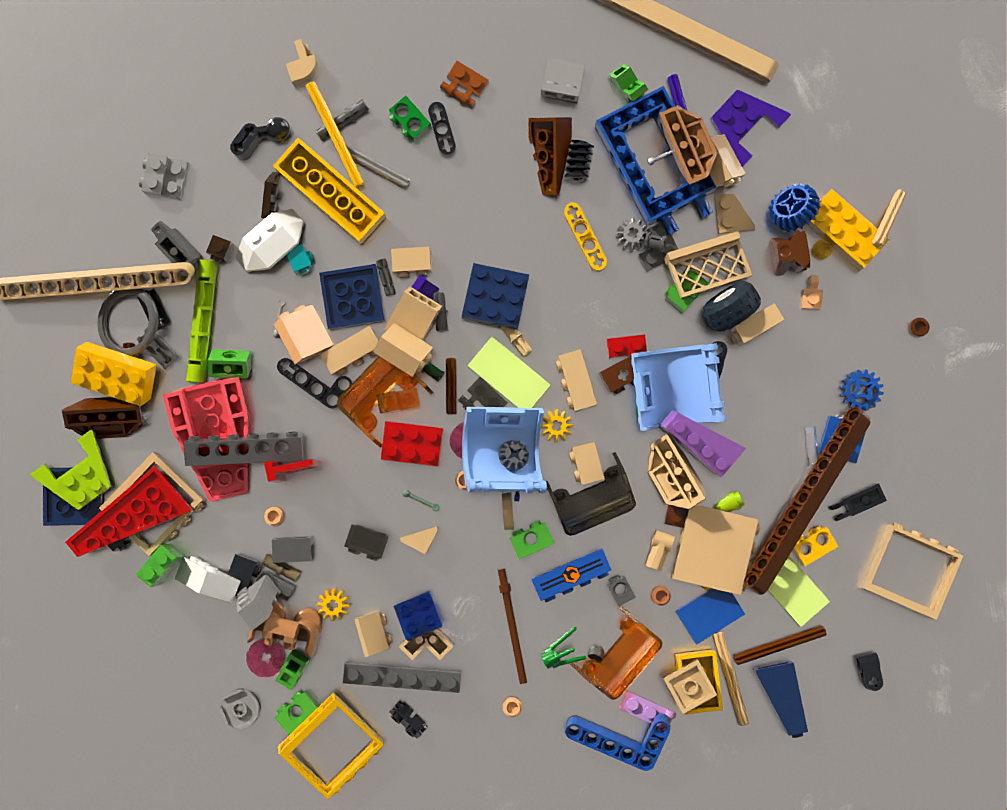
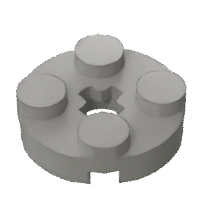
(229, 704)

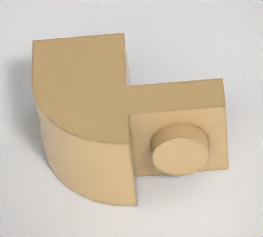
(303, 68)

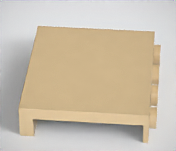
(715, 549)

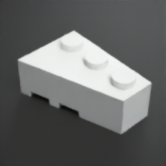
(206, 579)

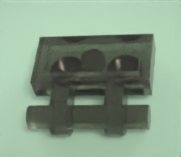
(484, 394)

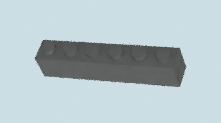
(402, 677)

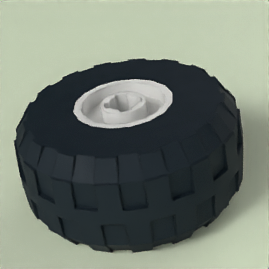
(731, 306)

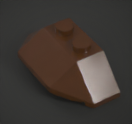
(103, 415)

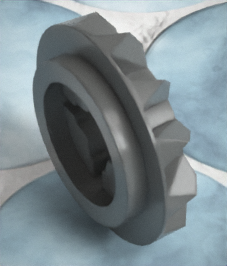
(513, 463)

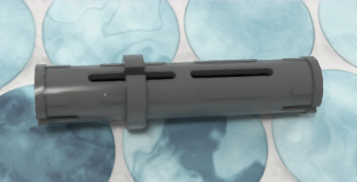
(345, 117)

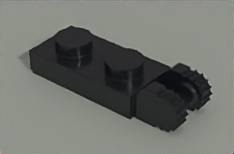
(860, 501)

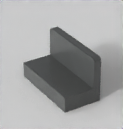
(292, 549)

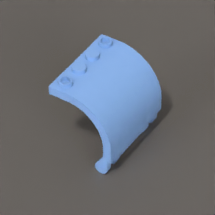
(679, 382)
(484, 434)

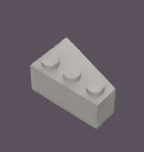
(256, 601)

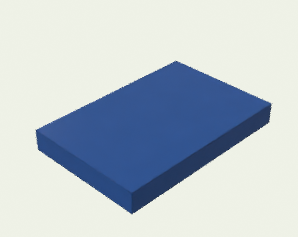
(709, 614)

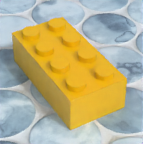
(846, 230)
(113, 373)

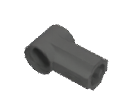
(285, 587)

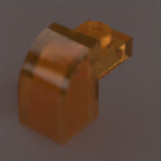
(398, 401)

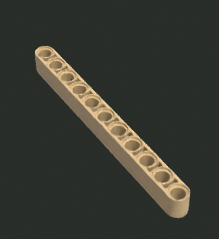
(698, 36)
(99, 276)

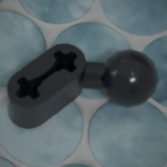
(276, 129)

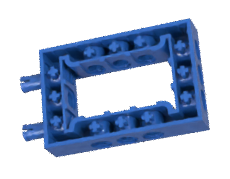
(652, 209)

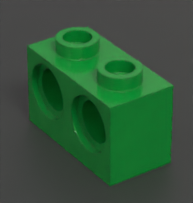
(413, 116)

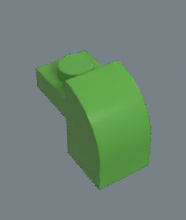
(627, 83)
(292, 669)

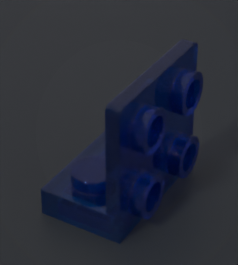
(418, 616)

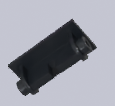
(163, 318)
(401, 715)

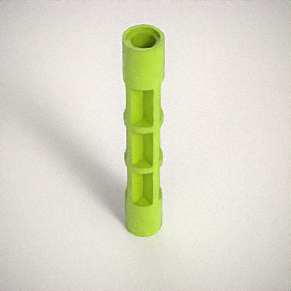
(201, 321)

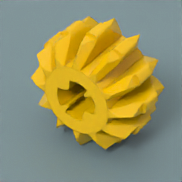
(562, 428)
(329, 599)

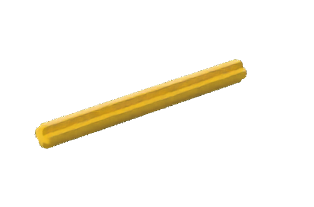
(334, 134)

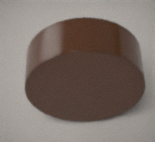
(919, 327)

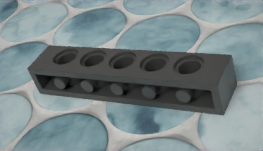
(195, 457)

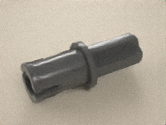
(441, 319)

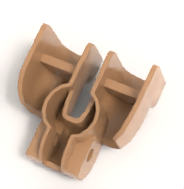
(305, 627)

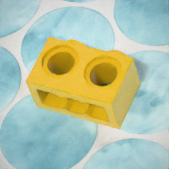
(815, 550)

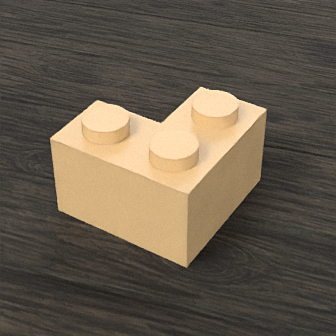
(434, 641)

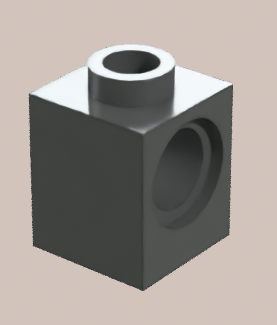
(624, 598)

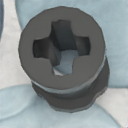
(655, 242)

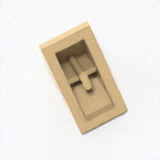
(421, 540)

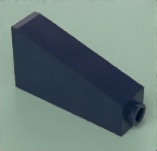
(783, 692)

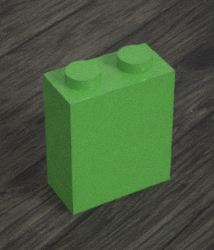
(160, 565)

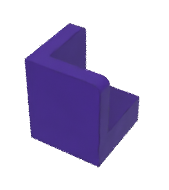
(425, 287)

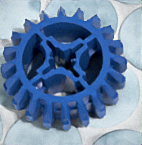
(794, 207)

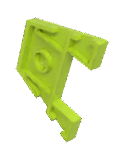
(83, 481)

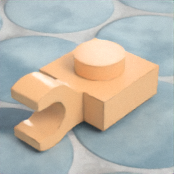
(812, 297)

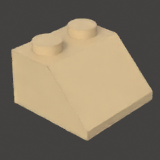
(373, 633)

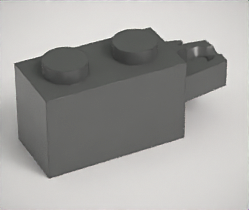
(174, 244)

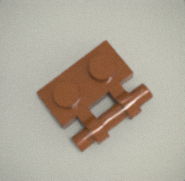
(467, 79)

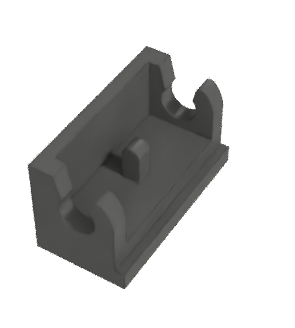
(160, 350)

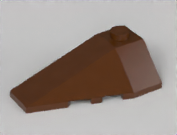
(551, 145)

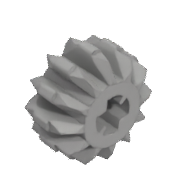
(626, 230)

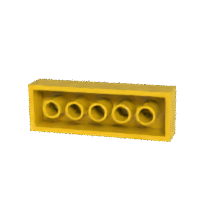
(329, 191)

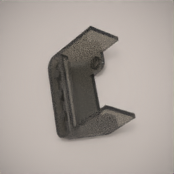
(595, 503)

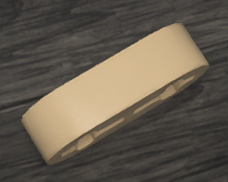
(507, 511)

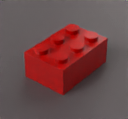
(412, 444)

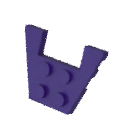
(738, 117)

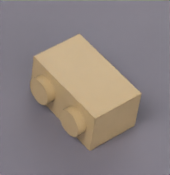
(411, 260)
(587, 463)

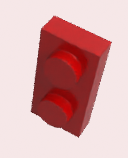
(626, 345)

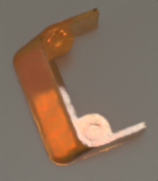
(361, 397)
(624, 659)

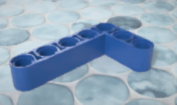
(616, 751)

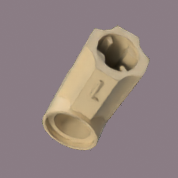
(661, 545)

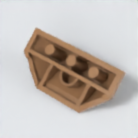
(689, 143)

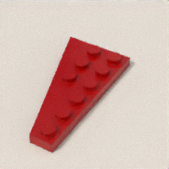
(138, 508)

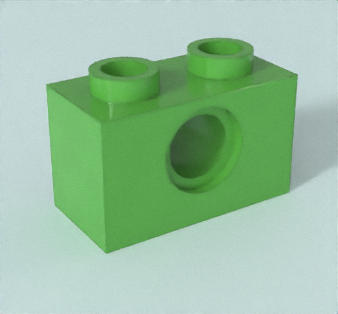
(229, 363)
(523, 548)
(288, 719)

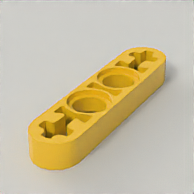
(582, 238)

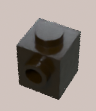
(219, 249)

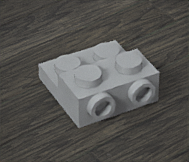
(163, 176)

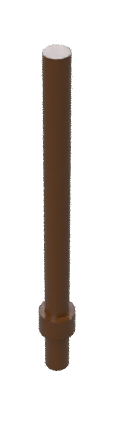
(505, 589)

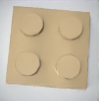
(690, 686)

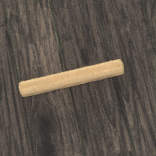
(889, 218)

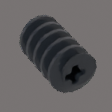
(578, 160)

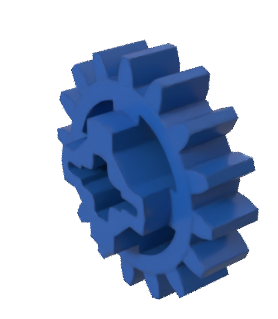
(866, 396)

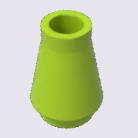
(731, 502)

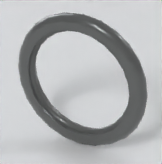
(152, 326)

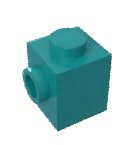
(300, 260)

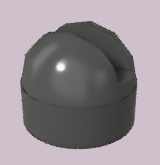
(596, 653)

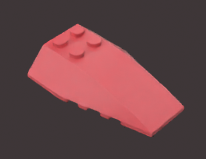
(212, 410)

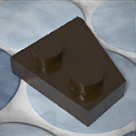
(269, 194)

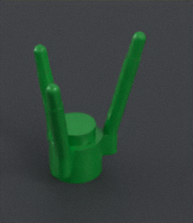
(552, 658)

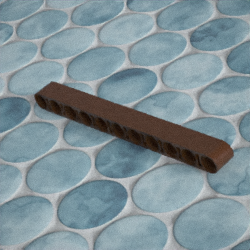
(807, 501)

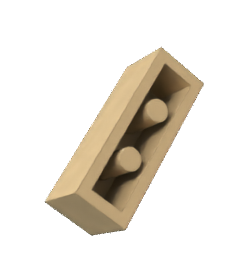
(350, 351)
(576, 380)

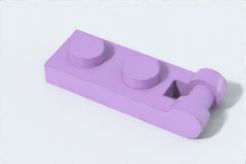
(644, 708)

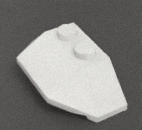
(270, 241)

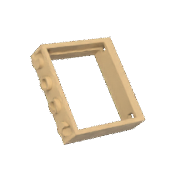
(170, 533)
(932, 544)

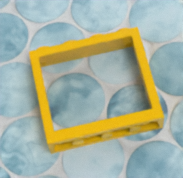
(311, 723)

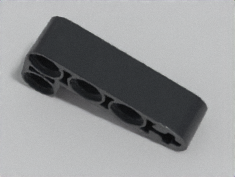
(311, 381)

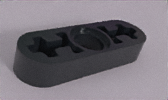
(433, 117)

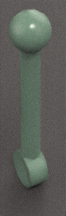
(406, 493)

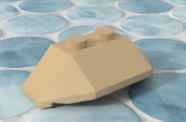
(674, 474)

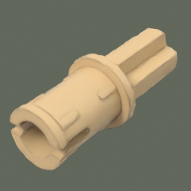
(517, 339)

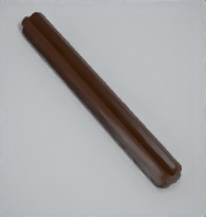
(779, 645)

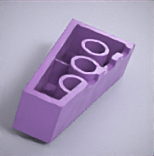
(706, 445)

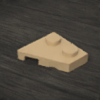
(731, 215)

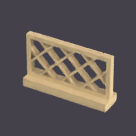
(707, 248)

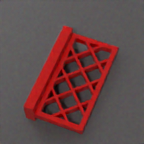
(276, 470)

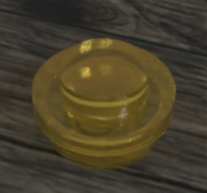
(822, 248)

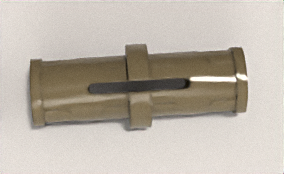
(281, 568)

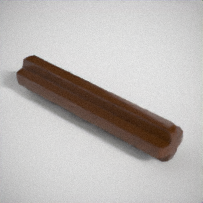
(451, 386)

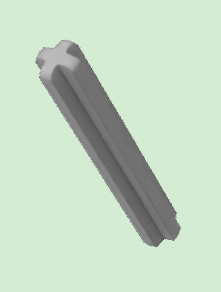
(378, 168)

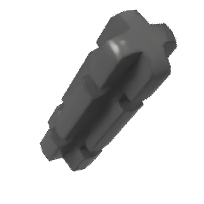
(385, 277)

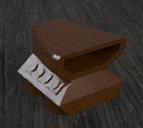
(790, 252)

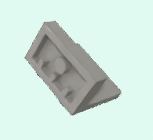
(562, 79)

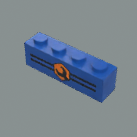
(571, 574)

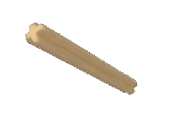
(731, 679)

